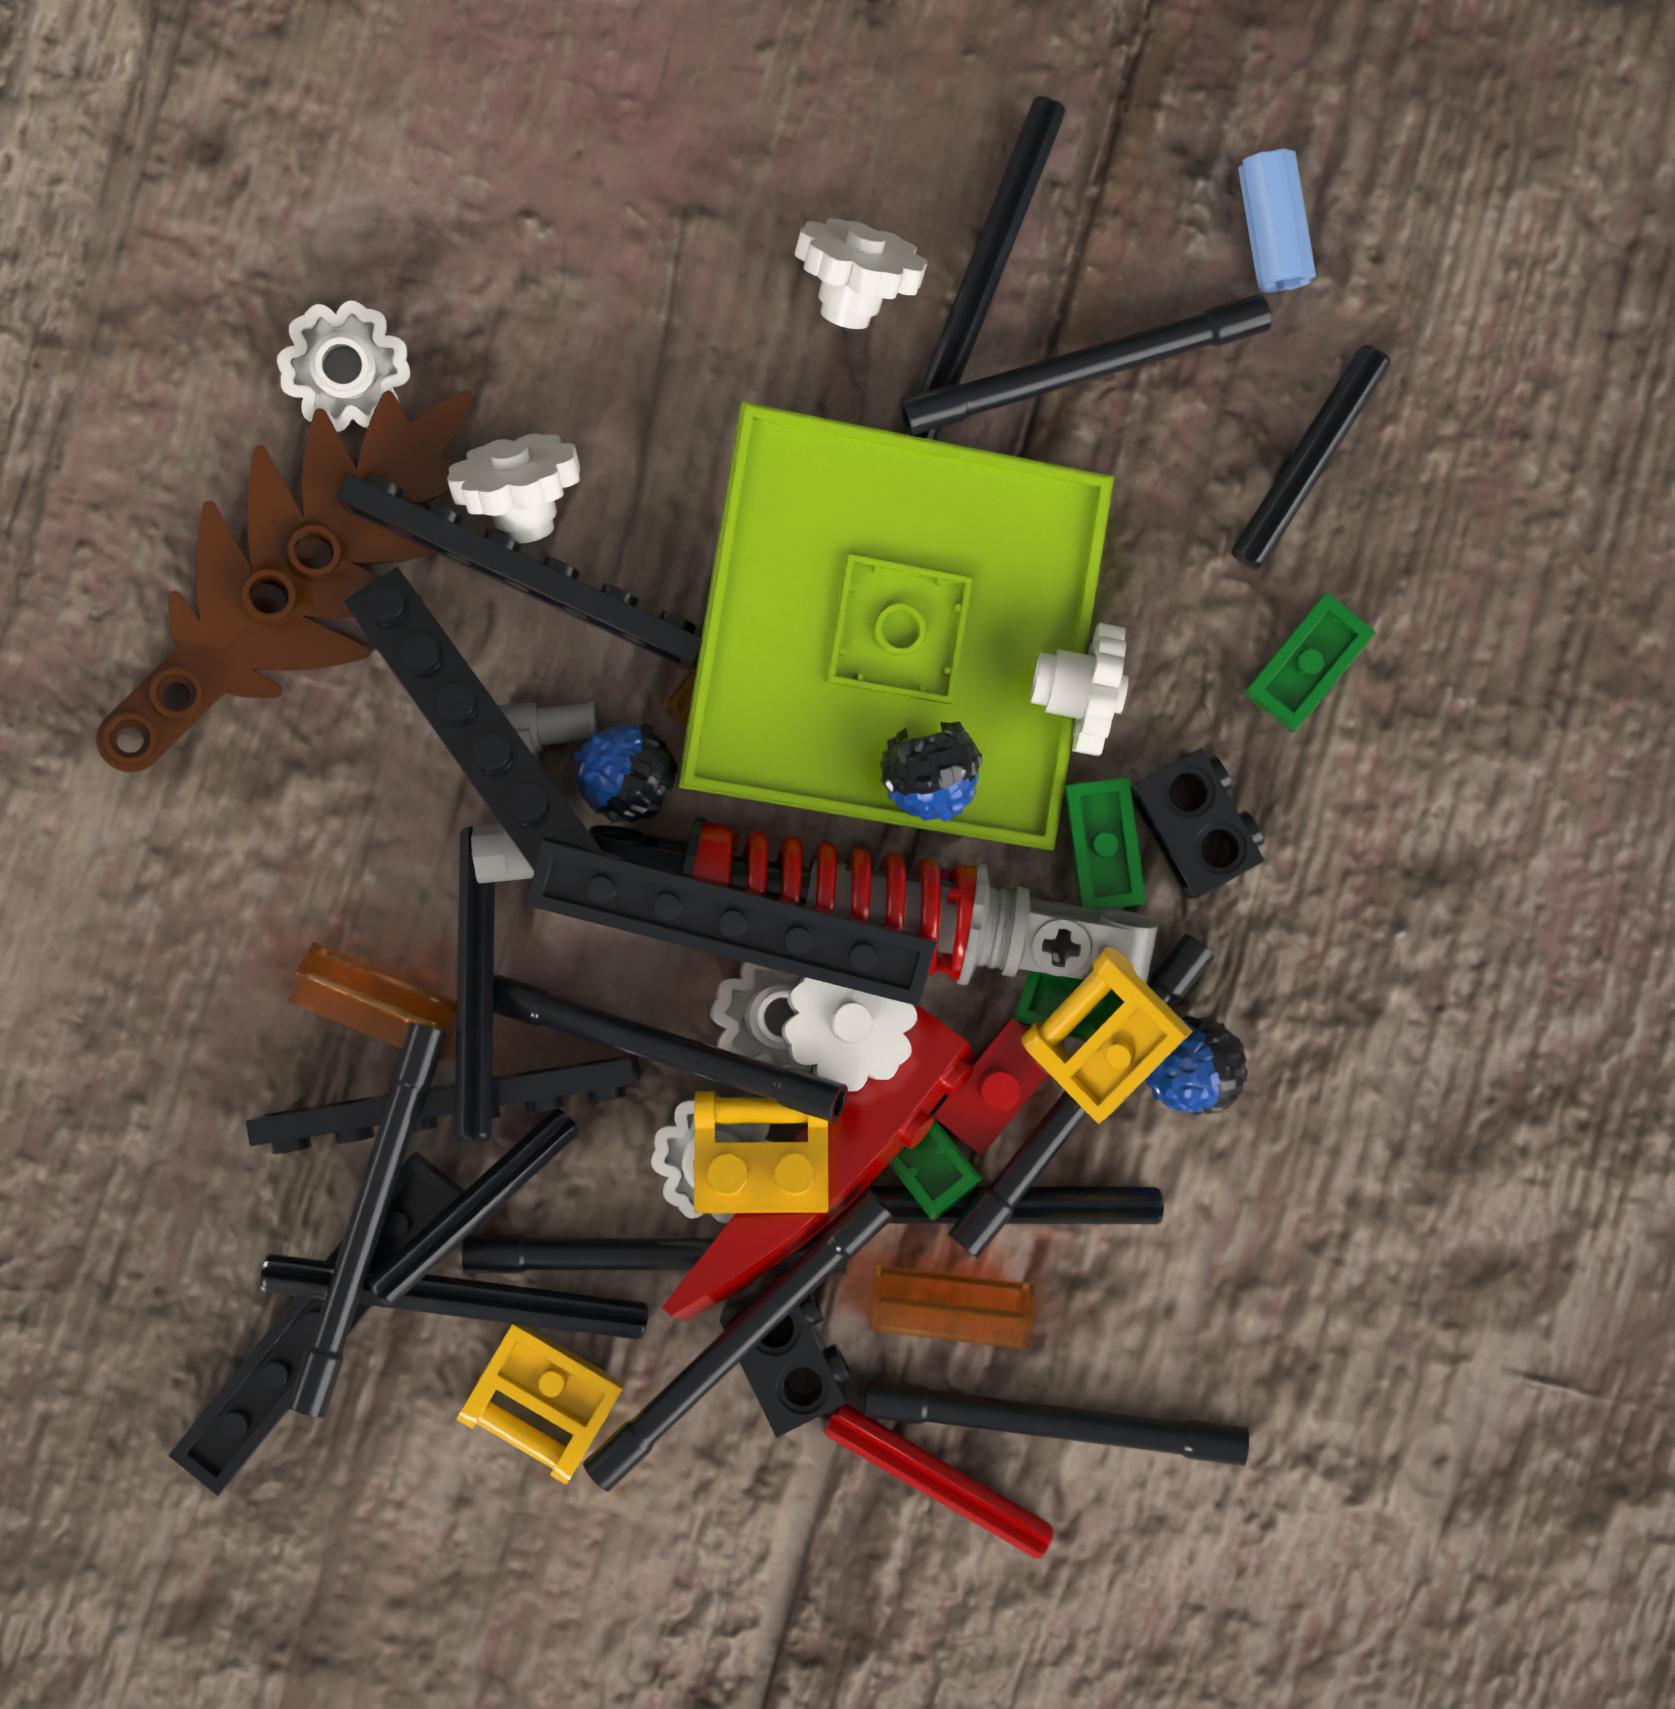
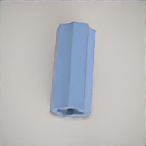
(1276, 220)

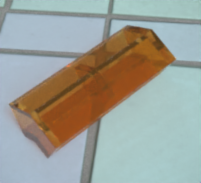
(368, 997)
(951, 1307)

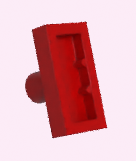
(996, 1090)

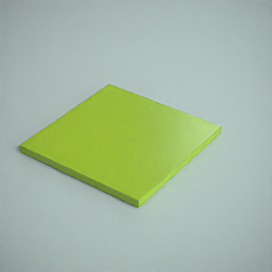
(882, 593)

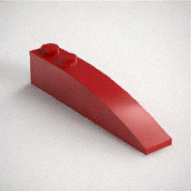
(860, 1146)

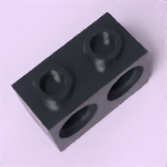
(1181, 832)
(776, 1357)

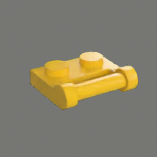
(1121, 1050)
(757, 1174)
(550, 1384)

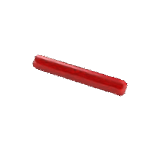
(939, 1480)

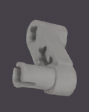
(492, 849)

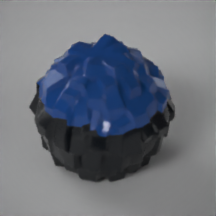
(625, 772)
(933, 772)
(1203, 1071)

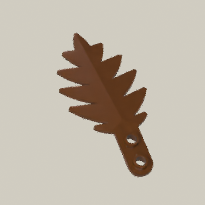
(296, 573)

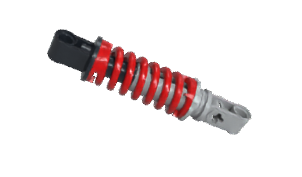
(953, 905)

